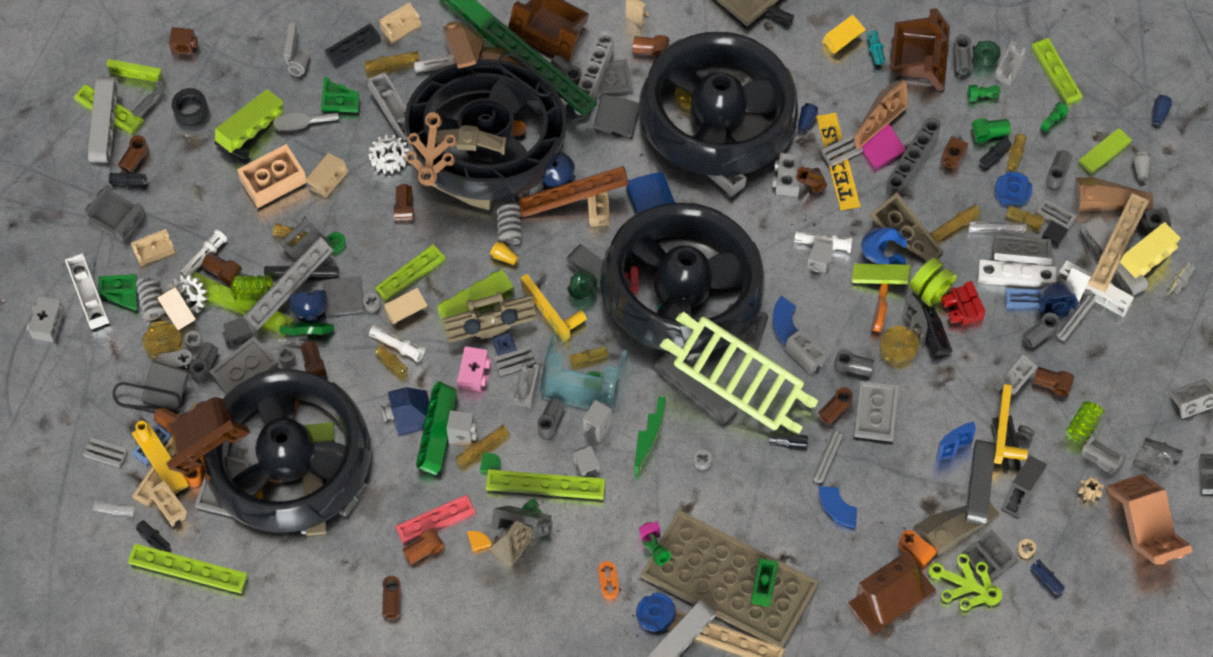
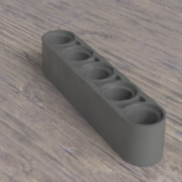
(914, 149)
(704, 396)
(980, 482)

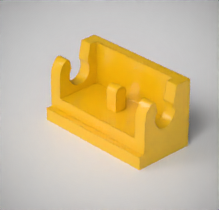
(843, 34)

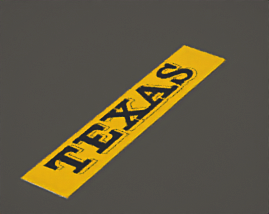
(840, 172)

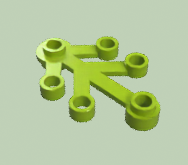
(968, 584)

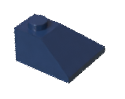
(409, 409)

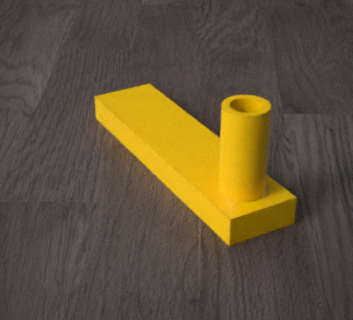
(561, 327)
(1002, 450)
(158, 456)

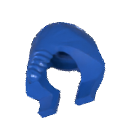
(876, 241)

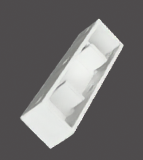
(1015, 274)
(86, 291)
(1111, 299)

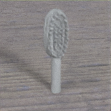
(298, 121)

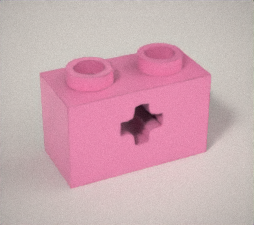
(468, 378)

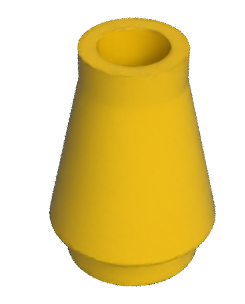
(503, 253)

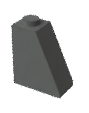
(1023, 486)

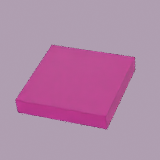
(883, 148)

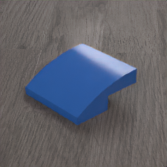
(649, 191)
(956, 438)

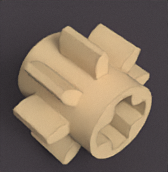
(1090, 488)

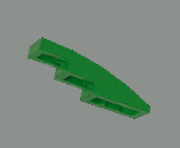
(648, 438)

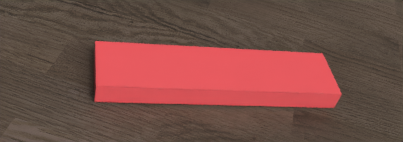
(435, 518)

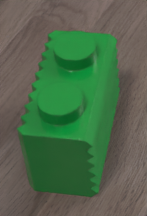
(764, 582)

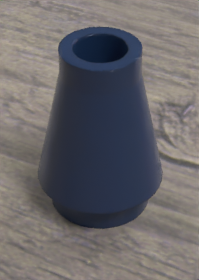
(1161, 107)
(807, 116)

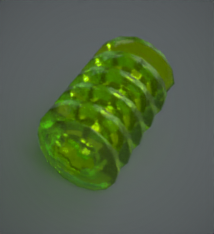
(250, 285)
(1084, 422)

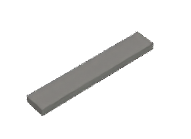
(288, 283)

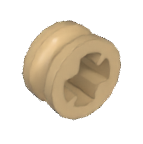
(1025, 542)

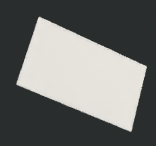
(1077, 281)

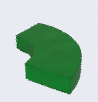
(306, 328)

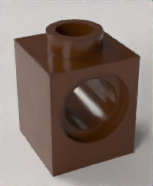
(182, 40)
(954, 146)

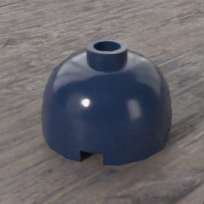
(560, 172)
(1057, 299)
(308, 304)

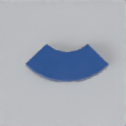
(783, 320)
(836, 507)

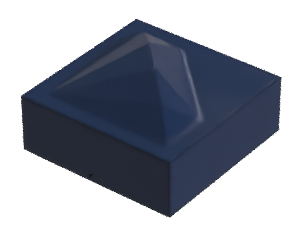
(504, 343)

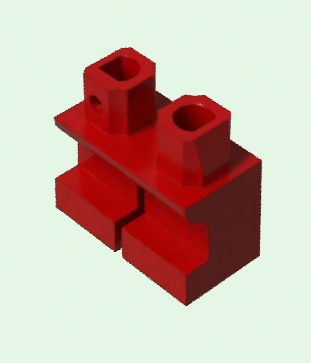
(966, 304)

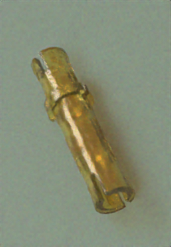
(391, 61)
(961, 219)
(485, 443)

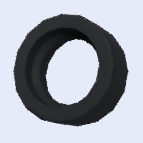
(185, 94)

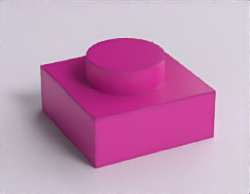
(649, 528)

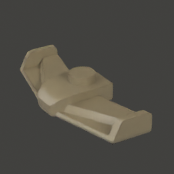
(469, 137)

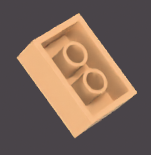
(272, 176)

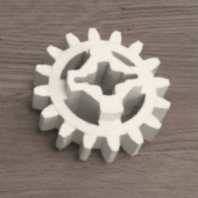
(388, 153)
(188, 287)

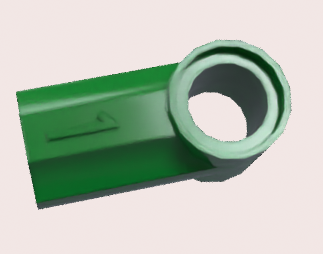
(985, 129)

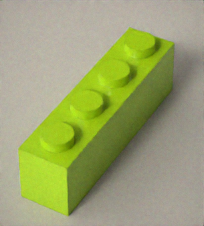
(249, 121)
(488, 287)

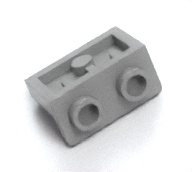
(1193, 398)

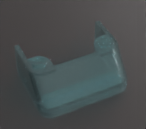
(580, 388)

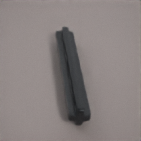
(320, 271)

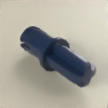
(1048, 577)

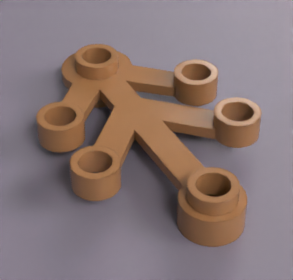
(431, 152)

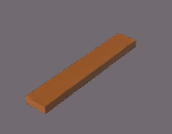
(573, 191)

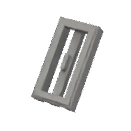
(290, 43)
(831, 148)
(1050, 215)
(529, 355)
(90, 447)

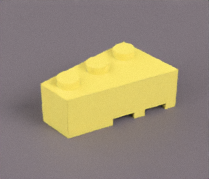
(1150, 251)

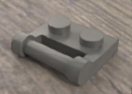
(296, 251)

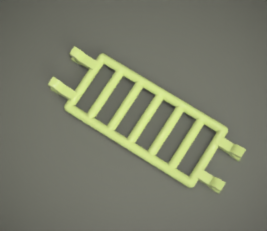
(681, 354)

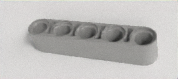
(597, 65)
(103, 119)
(1098, 236)
(685, 631)

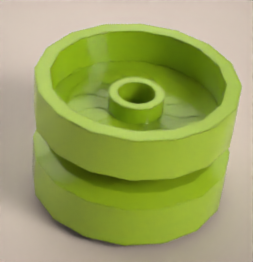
(932, 281)

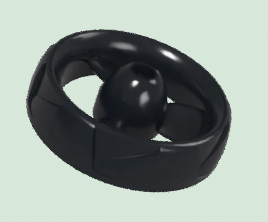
(719, 103)
(516, 169)
(683, 274)
(289, 452)

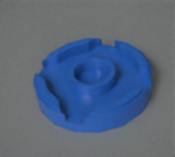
(1013, 189)
(656, 612)

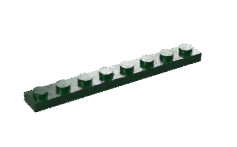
(562, 84)

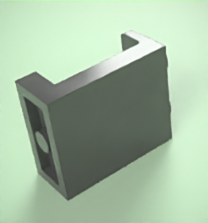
(114, 214)
(505, 515)

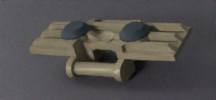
(490, 324)

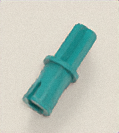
(876, 47)

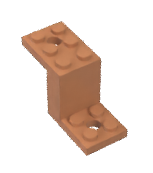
(1149, 519)

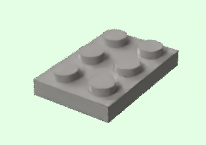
(1022, 249)
(243, 364)
(876, 411)
(205, 498)

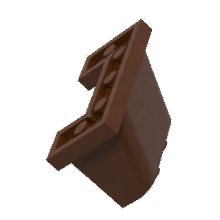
(549, 26)
(921, 48)
(201, 432)
(890, 593)

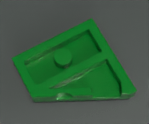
(338, 98)
(119, 289)

